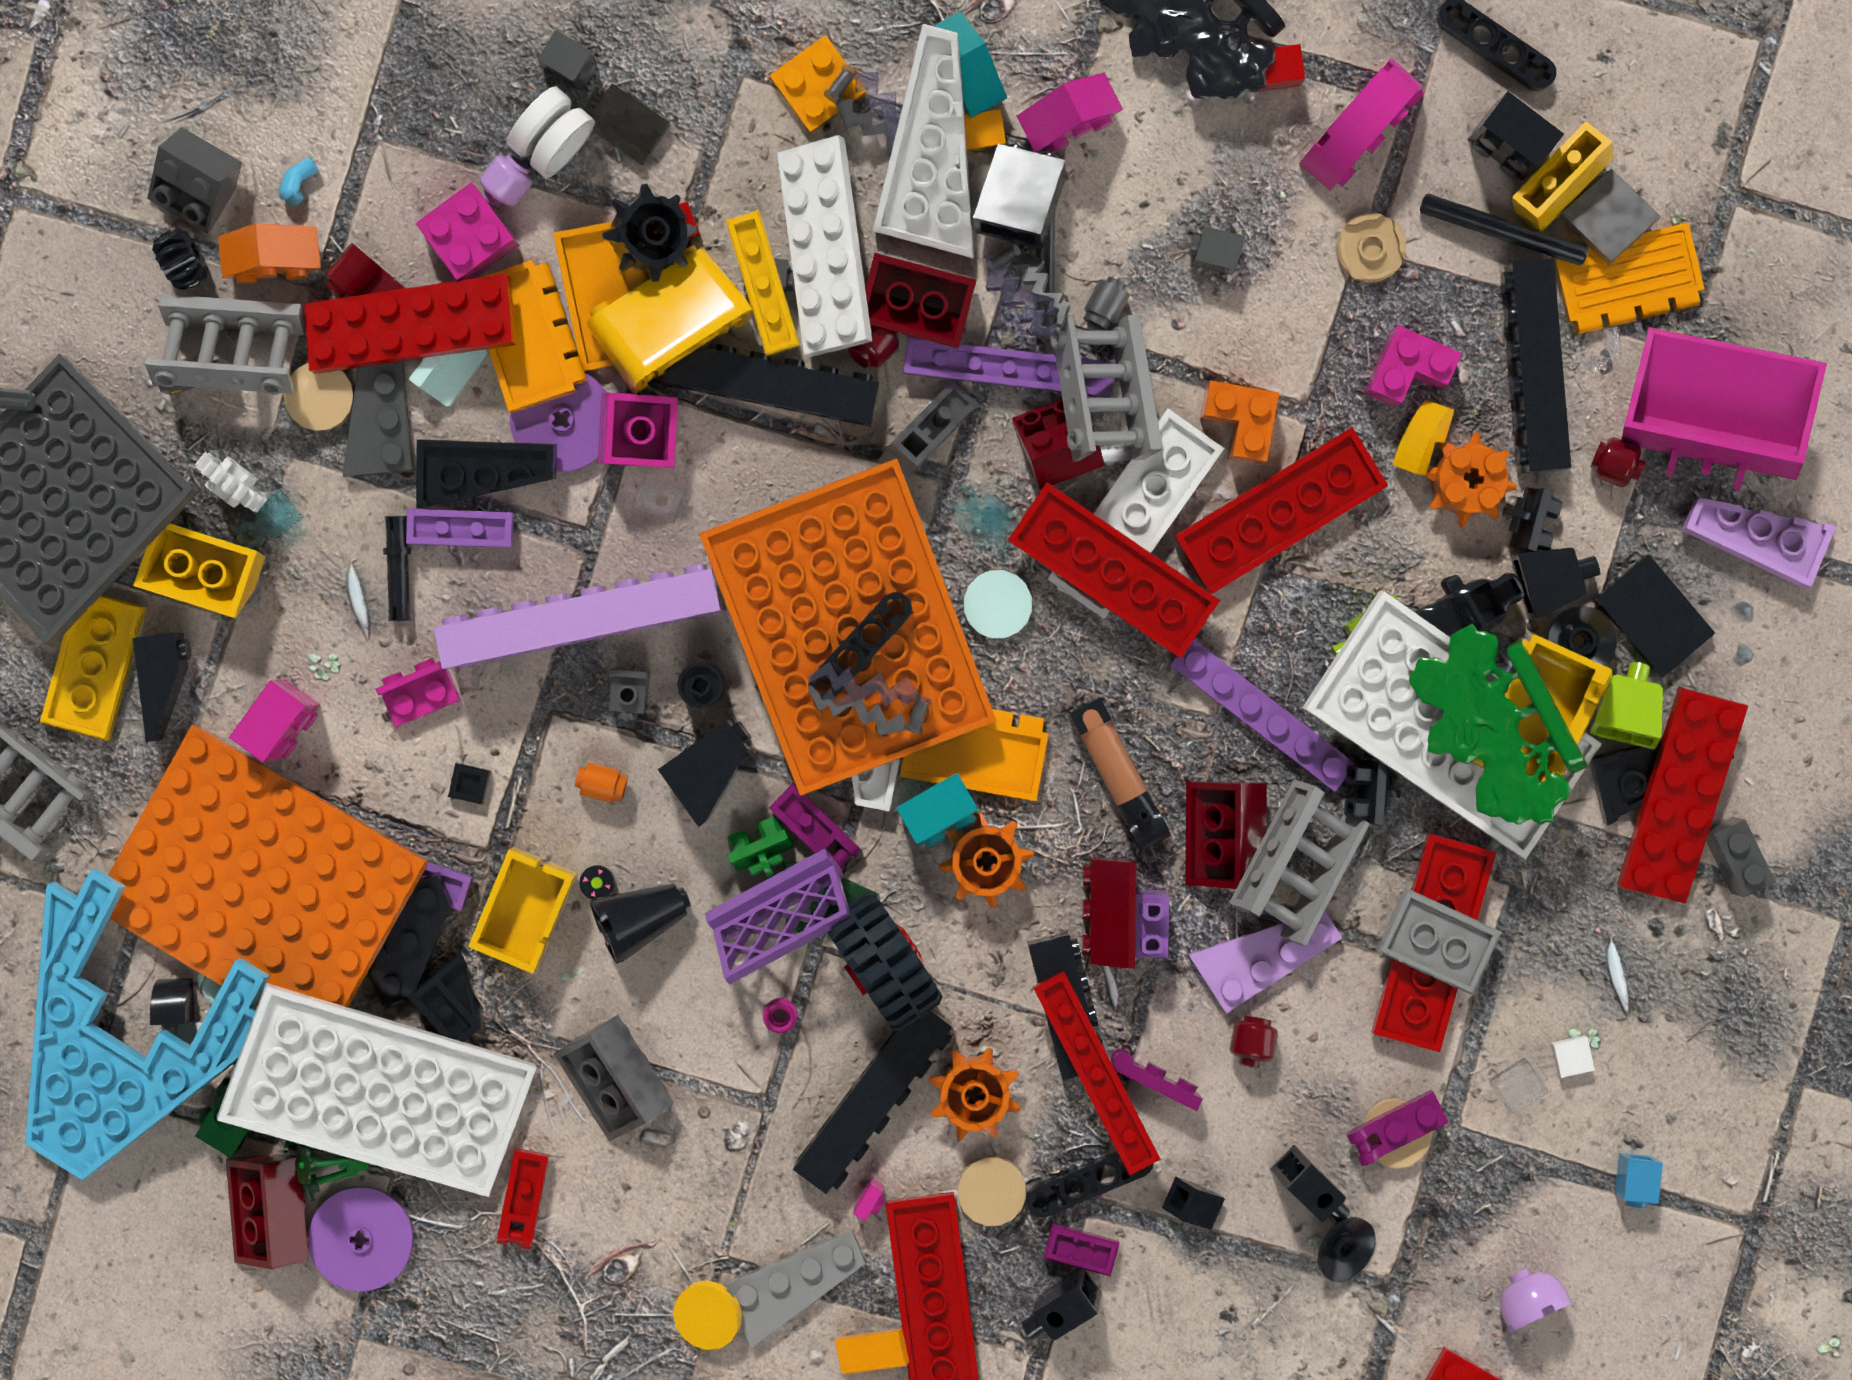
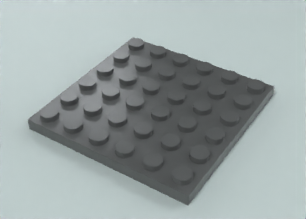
(75, 499)

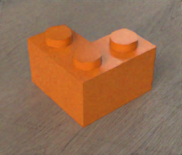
(268, 251)
(1250, 412)

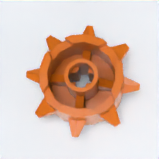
(1454, 492)
(1002, 872)
(984, 1110)

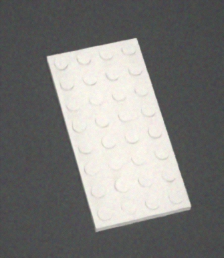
(1375, 707)
(376, 1090)

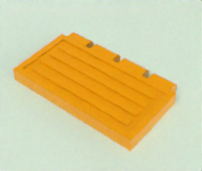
(1644, 276)
(589, 278)
(537, 365)
(987, 759)

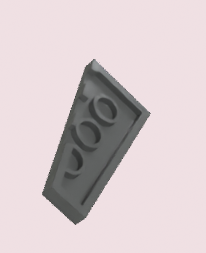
(379, 423)

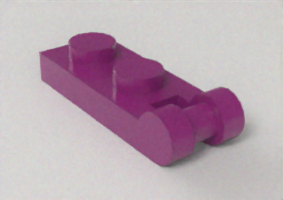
(813, 825)
(1154, 1078)
(1398, 1127)

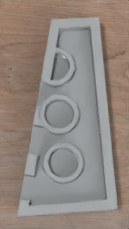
(791, 1284)

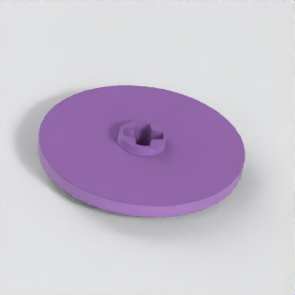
(579, 441)
(340, 1256)

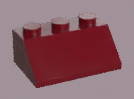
(918, 300)
(1222, 830)
(1110, 911)
(267, 1211)

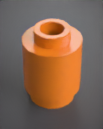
(601, 783)

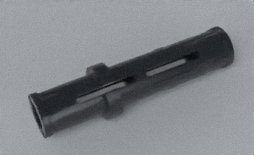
(397, 568)

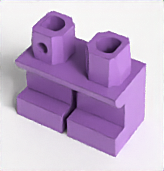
(1152, 923)

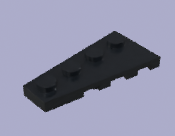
(475, 468)
(1622, 779)

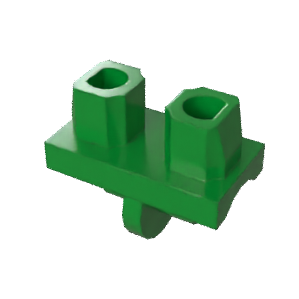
(761, 854)

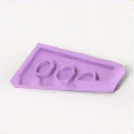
(1772, 542)
(1254, 961)

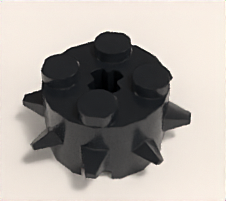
(668, 233)

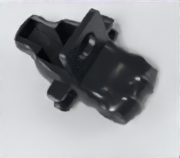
(1475, 603)

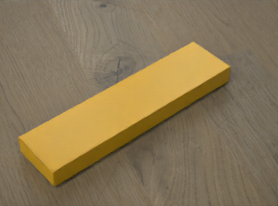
(762, 283)

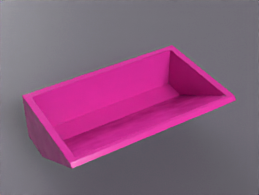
(1723, 404)

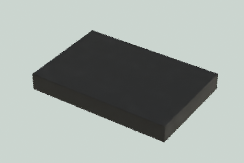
(1654, 616)

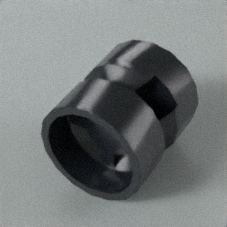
(701, 685)

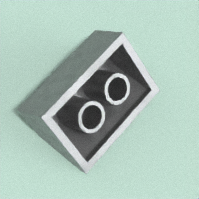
(614, 1078)

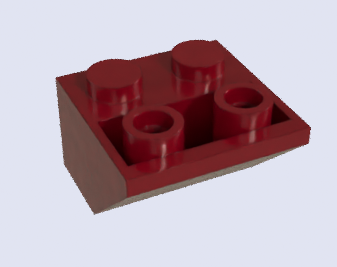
(1046, 448)

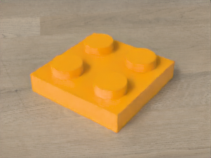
(806, 79)

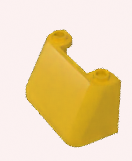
(668, 318)
(1576, 689)

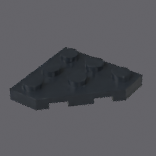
(411, 941)

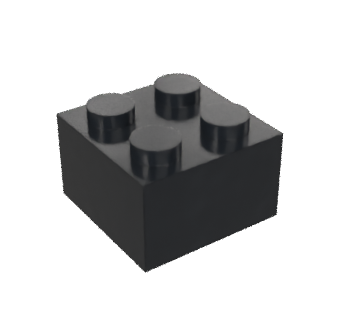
(1515, 137)

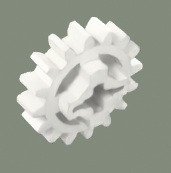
(231, 482)

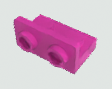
(418, 692)

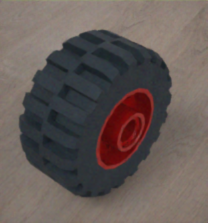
(885, 963)

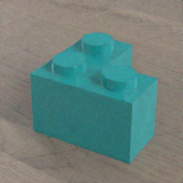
(978, 73)
(937, 810)

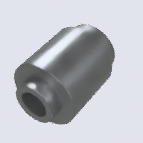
(1106, 303)

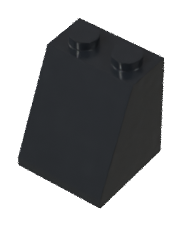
(707, 768)

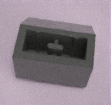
(193, 179)

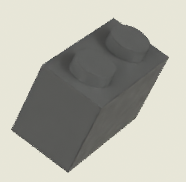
(1739, 857)

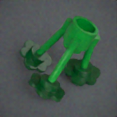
(307, 1164)

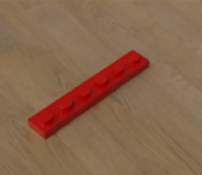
(1096, 1073)

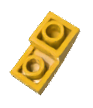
(1426, 427)

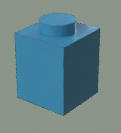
(1638, 1179)

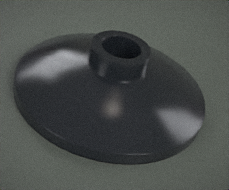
(1593, 626)
(1346, 1249)

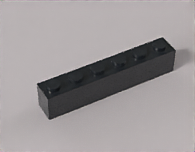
(1536, 366)
(777, 384)
(870, 1099)

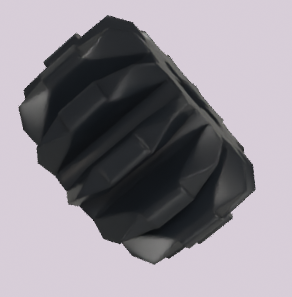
(180, 259)

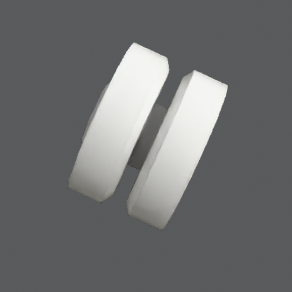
(550, 132)

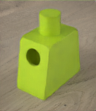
(1631, 709)

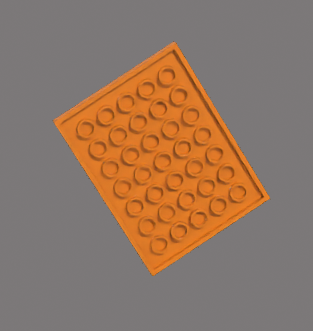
(805, 580)
(259, 872)

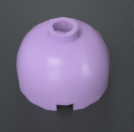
(1531, 1298)

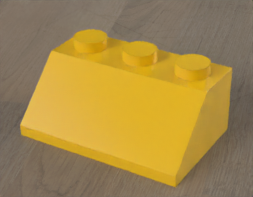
(200, 570)

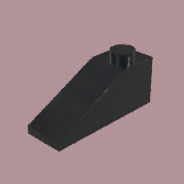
(160, 674)

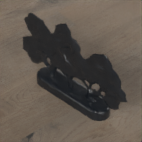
(1191, 26)

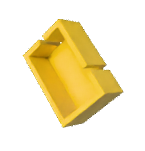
(523, 910)

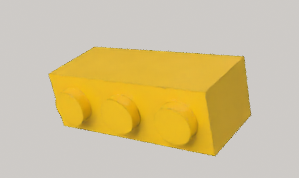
(1563, 177)

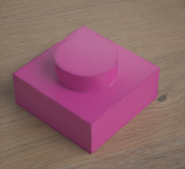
(870, 1200)

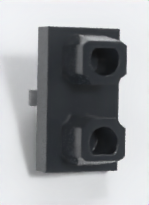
(1529, 519)
(1373, 791)

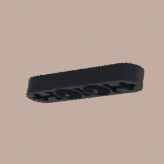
(1493, 50)
(857, 644)
(1091, 1189)

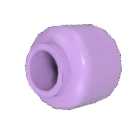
(506, 180)

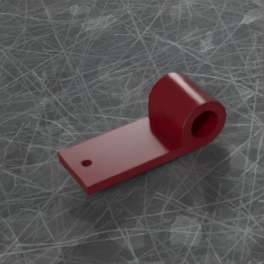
(358, 275)

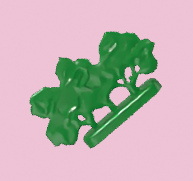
(1485, 723)

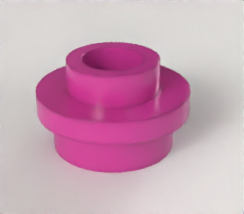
(775, 1025)

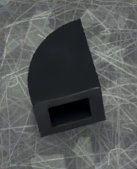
(172, 1001)
(1193, 1203)

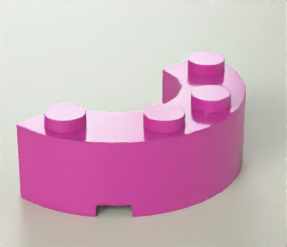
(1362, 123)

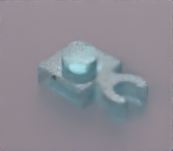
(989, 515)
(274, 516)

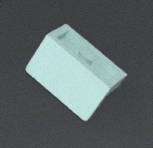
(448, 374)

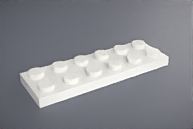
(824, 246)
(1153, 491)

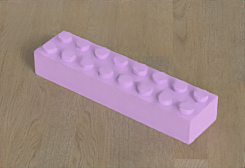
(578, 619)

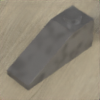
(929, 429)

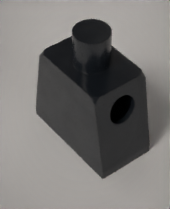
(1552, 578)
(1310, 1186)
(1064, 1306)

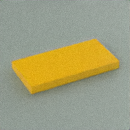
(93, 668)

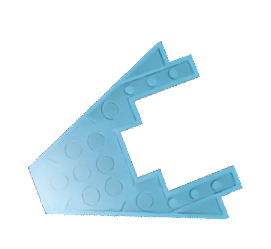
(87, 1086)

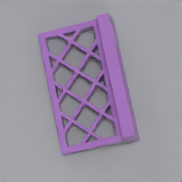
(770, 902)

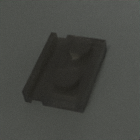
(628, 124)

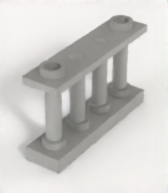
(233, 315)
(1135, 384)
(31, 839)
(1276, 850)

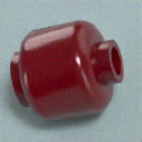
(878, 351)
(1618, 462)
(1253, 1041)

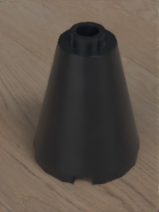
(637, 917)

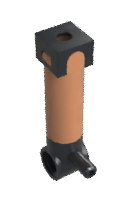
(1119, 774)

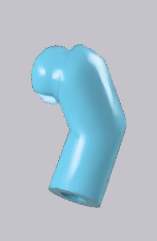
(292, 181)

